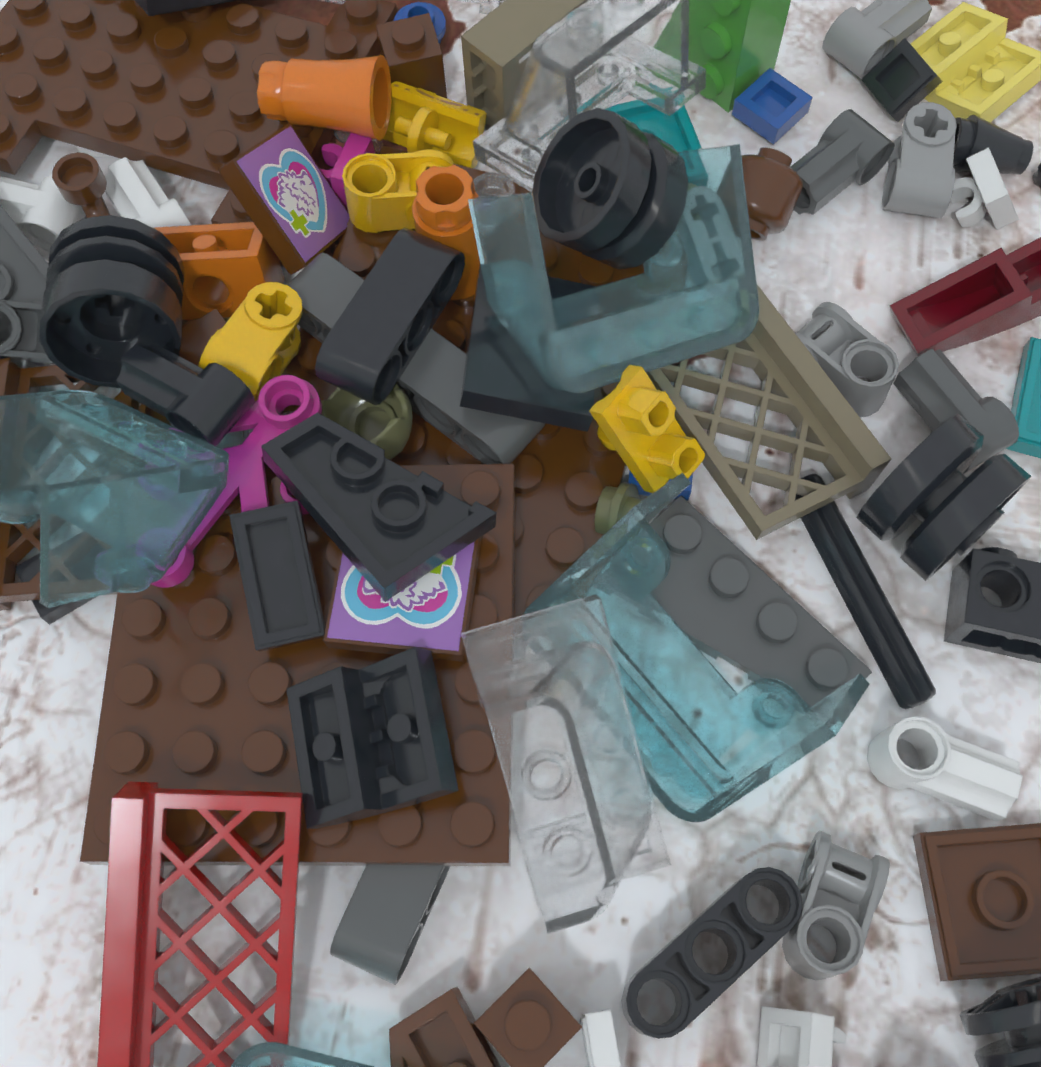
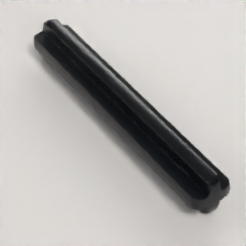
(868, 604)

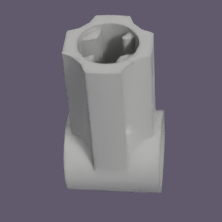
(867, 36)

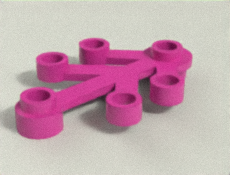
(247, 460)

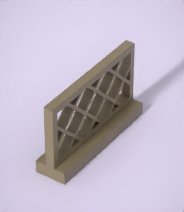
(791, 386)

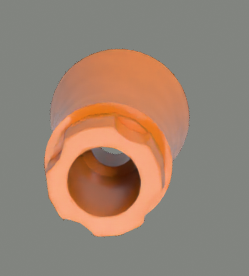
(328, 94)
(445, 216)

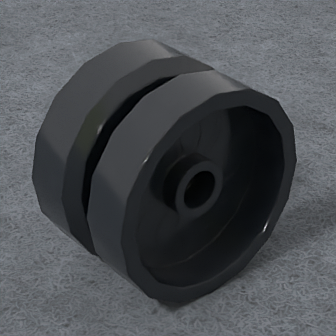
(609, 189)
(935, 491)

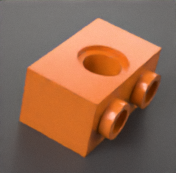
(221, 265)

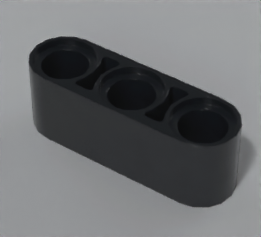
(390, 316)
(745, 943)

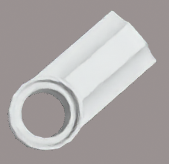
(140, 197)
(38, 209)
(946, 768)

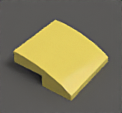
(977, 63)

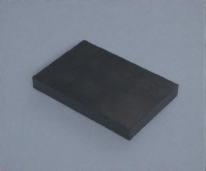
(504, 380)

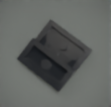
(370, 739)

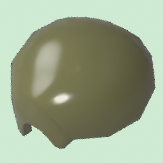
(382, 424)

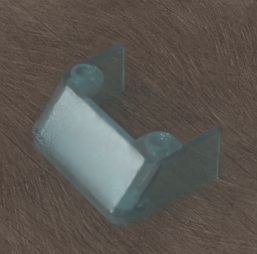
(687, 303)
(109, 490)
(693, 729)

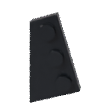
(372, 508)

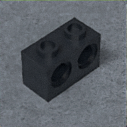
(983, 626)

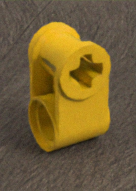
(383, 187)
(258, 336)

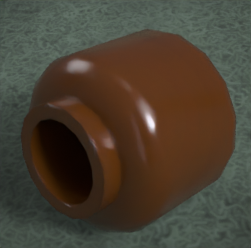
(770, 191)

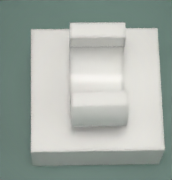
(987, 193)
(796, 1038)

